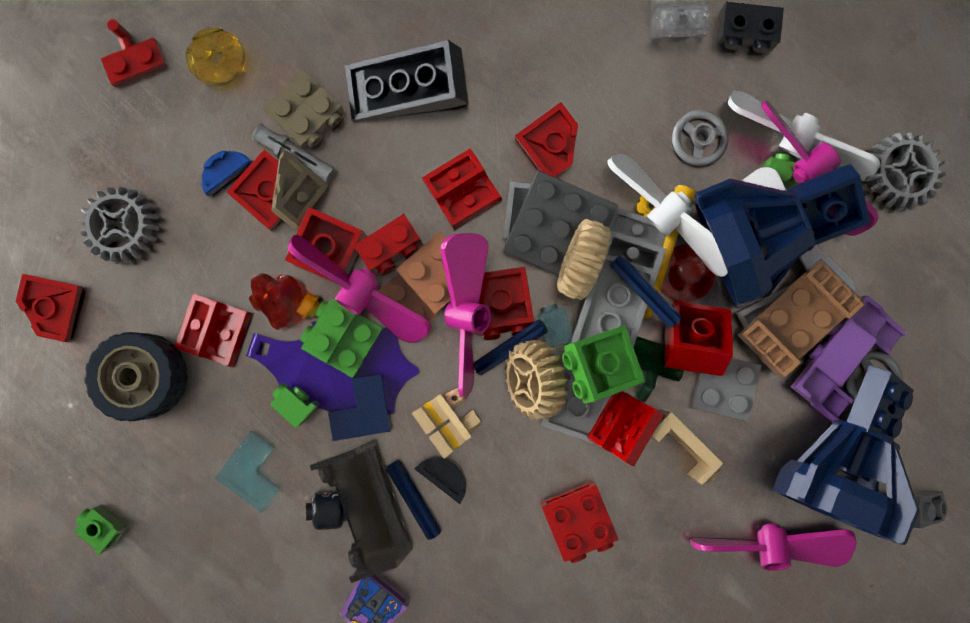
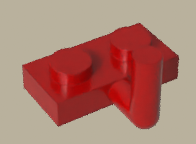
(133, 60)

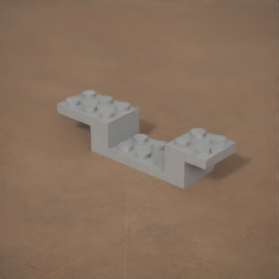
(610, 306)

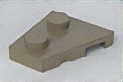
(295, 189)

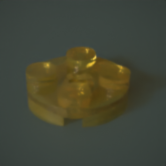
(200, 50)

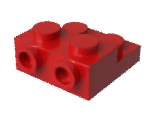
(509, 301)

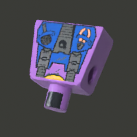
(374, 602)

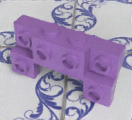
(841, 353)

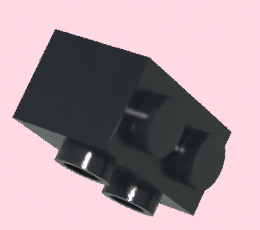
(750, 26)

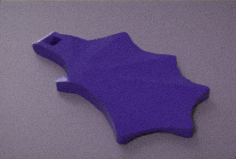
(327, 384)

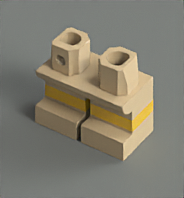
(452, 433)

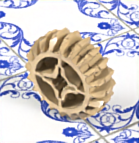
(584, 259)
(536, 379)

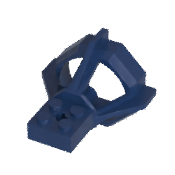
(784, 221)
(866, 451)

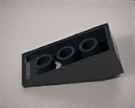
(407, 82)

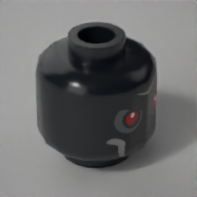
(325, 511)

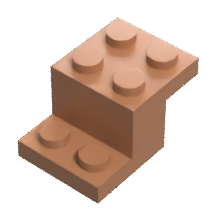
(421, 281)

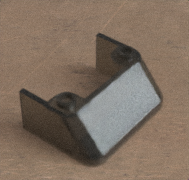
(369, 507)

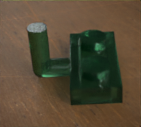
(652, 360)

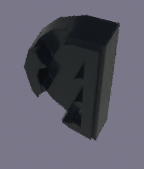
(444, 475)

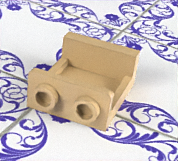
(707, 463)

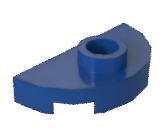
(221, 169)

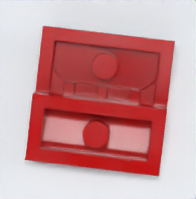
(462, 189)
(213, 330)
(625, 427)

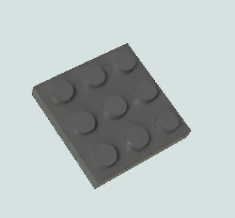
(551, 218)

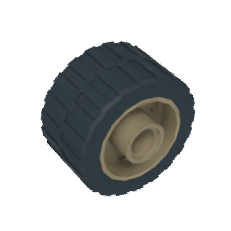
(135, 376)

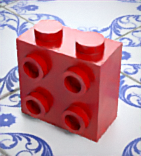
(389, 246)
(579, 522)

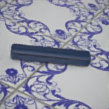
(645, 291)
(501, 352)
(413, 500)

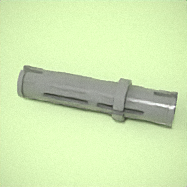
(280, 143)

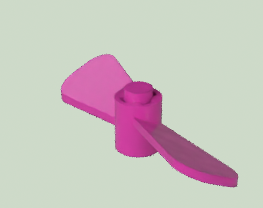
(813, 163)
(464, 268)
(360, 291)
(777, 548)

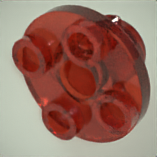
(687, 276)
(275, 297)

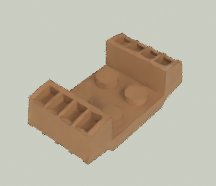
(800, 318)

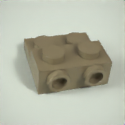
(304, 110)

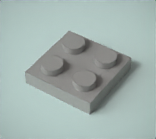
(728, 394)

